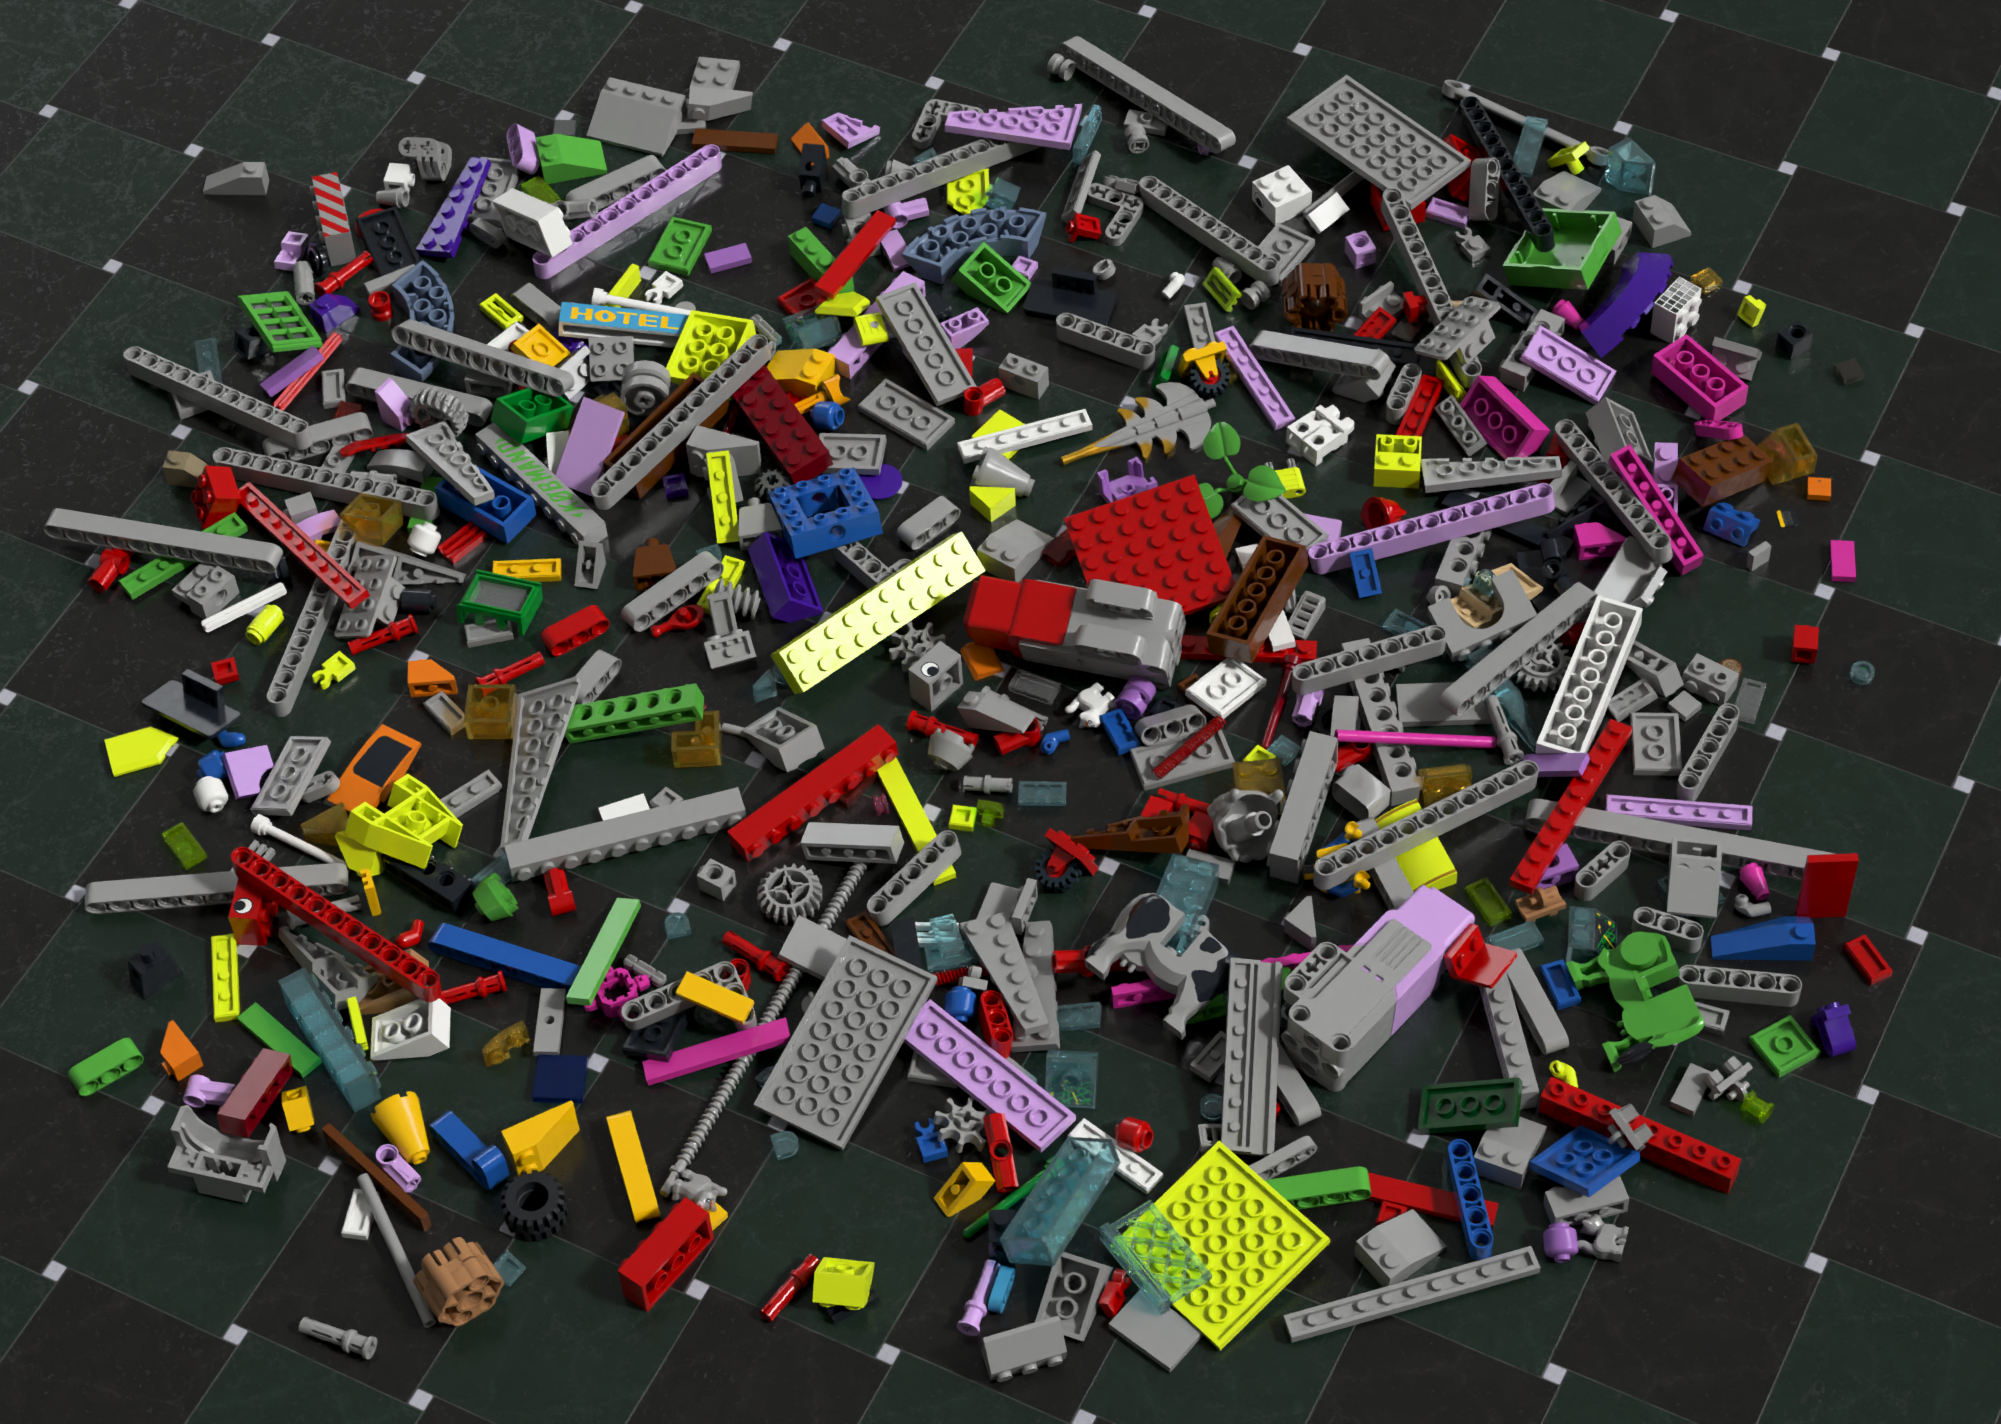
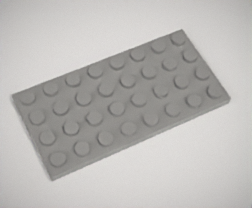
(1378, 141)
(845, 1042)

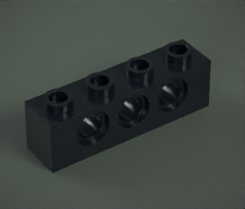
(436, 884)

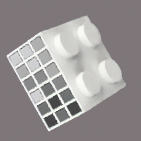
(1676, 310)

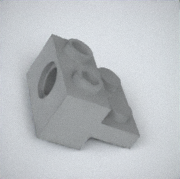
(206, 590)

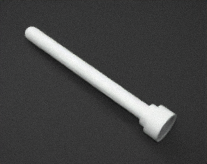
(601, 298)
(262, 826)

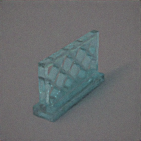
(1139, 1271)

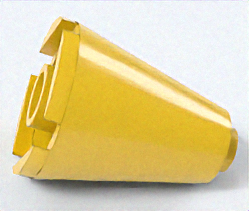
(403, 1126)

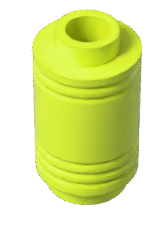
(264, 624)

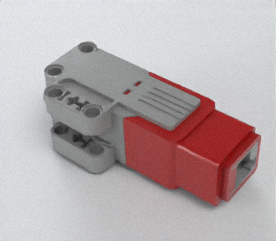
(1094, 630)

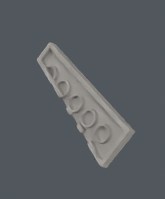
(446, 455)
(1445, 475)
(1037, 954)
(1002, 957)

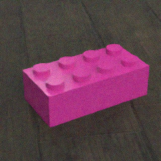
(1699, 379)

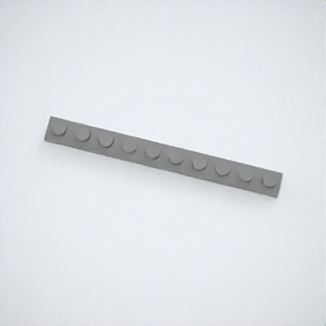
(1411, 1294)

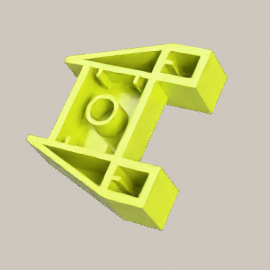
(407, 828)

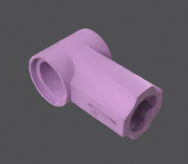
(907, 211)
(1306, 708)
(203, 1091)
(398, 1168)

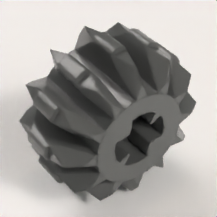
(770, 481)

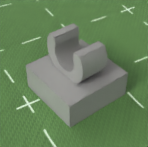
(973, 980)

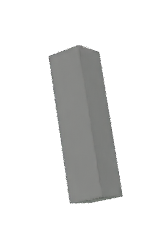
(385, 282)

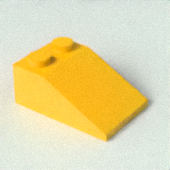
(802, 370)
(539, 1139)

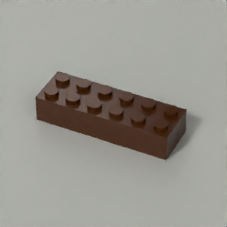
(650, 422)
(1257, 599)

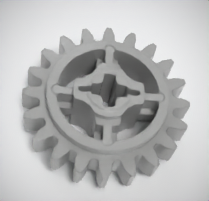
(1540, 670)

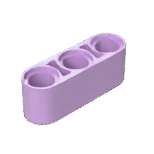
(523, 149)

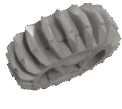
(435, 406)
(774, 894)

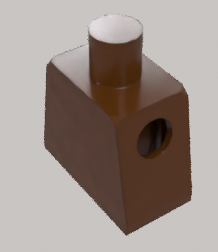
(652, 564)

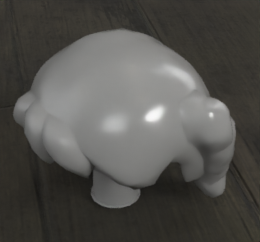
(1245, 822)

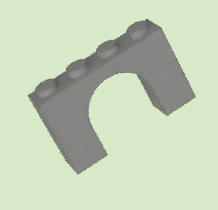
(1464, 639)

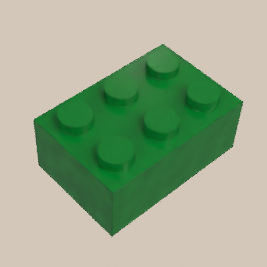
(531, 414)

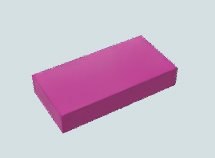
(1842, 561)

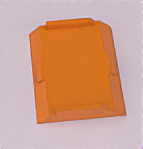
(981, 660)

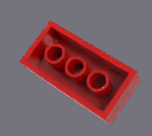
(665, 1253)

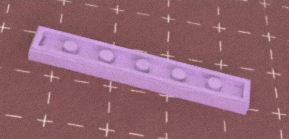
(1255, 379)
(1683, 812)

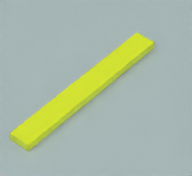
(910, 811)

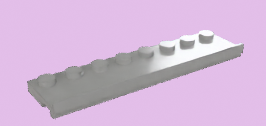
(1251, 1057)

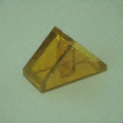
(325, 826)

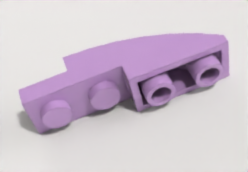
(963, 327)
(1664, 466)

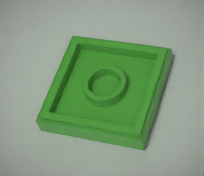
(1784, 1046)

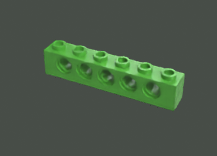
(635, 713)

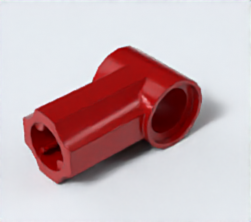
(977, 397)
(1008, 741)
(1351, 753)
(559, 896)

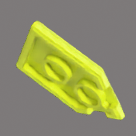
(968, 191)
(844, 304)
(138, 749)

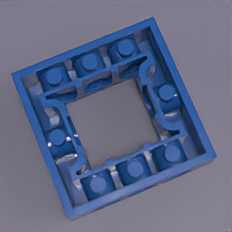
(853, 522)

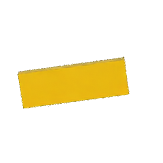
(534, 570)
(715, 998)

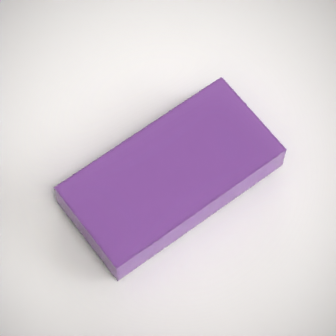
(728, 258)

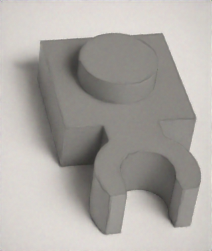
(1126, 185)
(1472, 247)
(1151, 333)

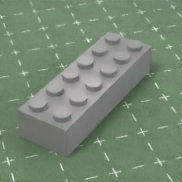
(1303, 807)

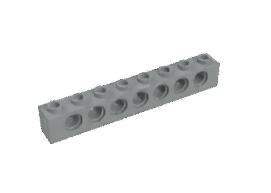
(1392, 759)

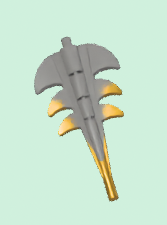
(1182, 413)

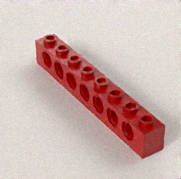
(1665, 1147)

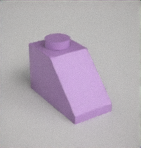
(393, 405)

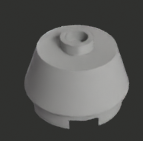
(949, 750)

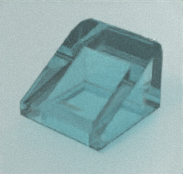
(765, 687)
(508, 1267)

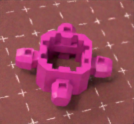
(613, 978)

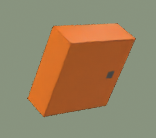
(1819, 489)

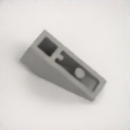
(715, 103)
(241, 179)
(1656, 669)
(991, 713)

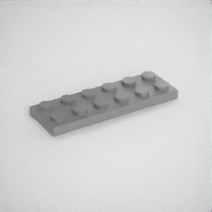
(925, 343)

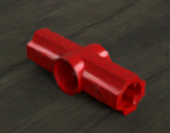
(111, 563)
(1074, 962)
(1003, 1167)

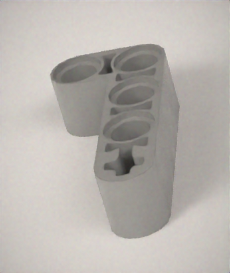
(864, 564)

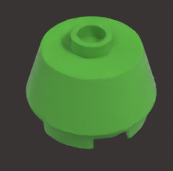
(494, 898)

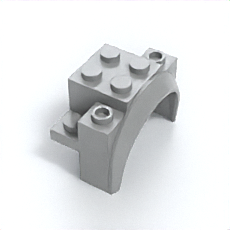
(222, 1162)

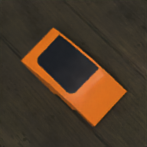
(375, 769)

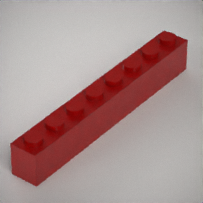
(813, 793)

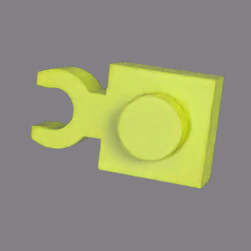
(334, 668)

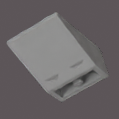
(1694, 877)

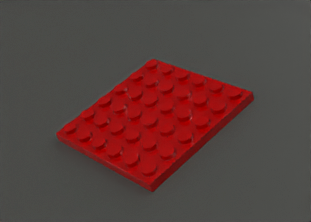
(1156, 543)

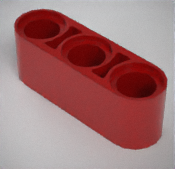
(575, 630)
(995, 1023)

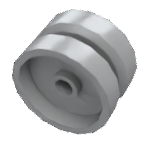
(644, 387)

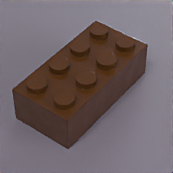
(1722, 470)

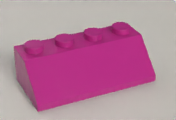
(1503, 419)

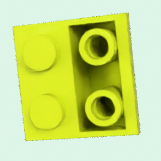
(1397, 461)

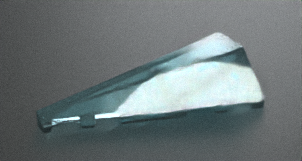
(1510, 701)

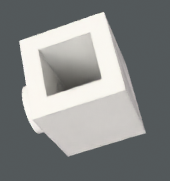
(399, 176)

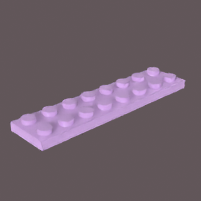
(988, 1077)

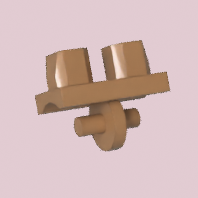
(1540, 904)

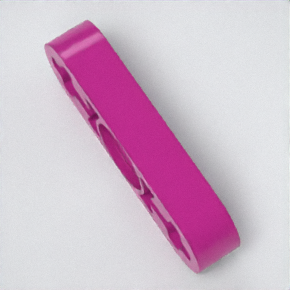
(1718, 429)

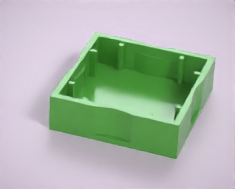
(1579, 252)

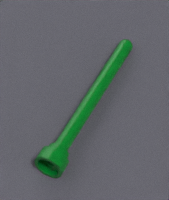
(1007, 1202)

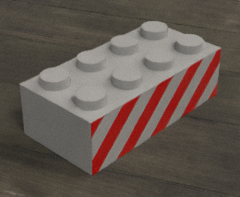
(332, 218)

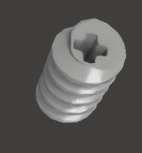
(740, 600)

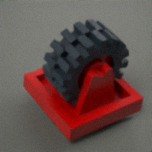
(1062, 865)

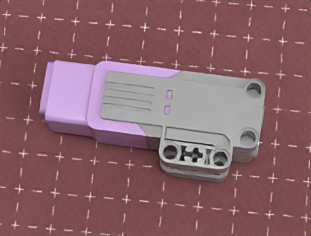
(1370, 991)

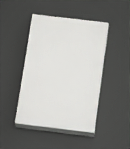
(1225, 687)

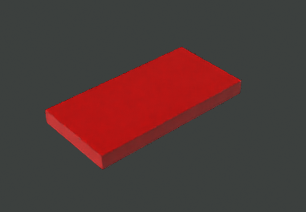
(1826, 885)

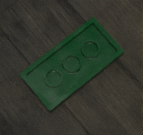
(1470, 1105)

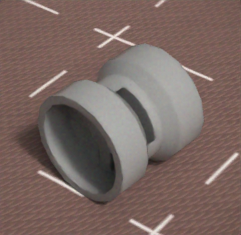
(1060, 66)
(1136, 138)
(1255, 294)

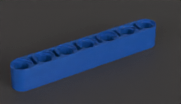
(499, 955)

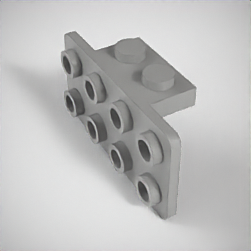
(1462, 331)
(1631, 576)
(382, 604)

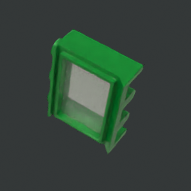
(501, 598)

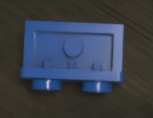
(1730, 523)

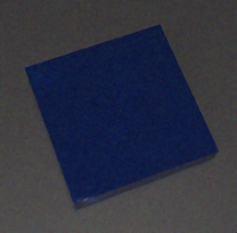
(560, 1078)

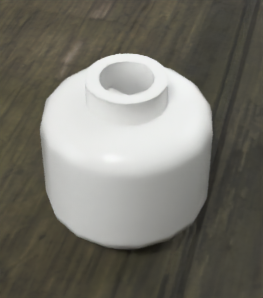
(424, 539)
(210, 793)

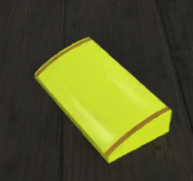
(1426, 863)

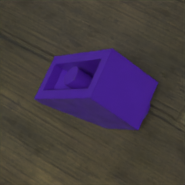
(332, 311)

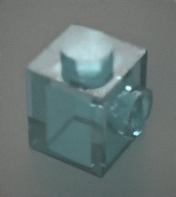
(1001, 194)

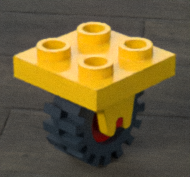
(1205, 369)

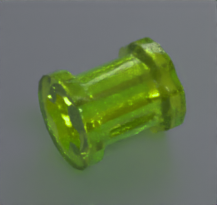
(1757, 1107)

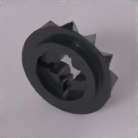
(317, 258)

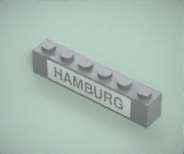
(1509, 1039)

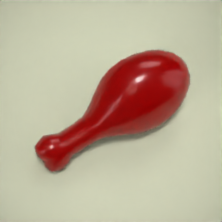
(682, 619)

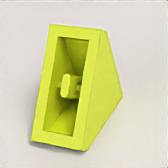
(992, 501)

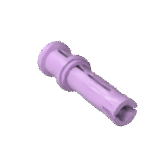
(976, 1307)

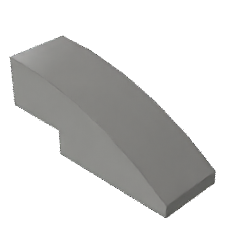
(403, 463)

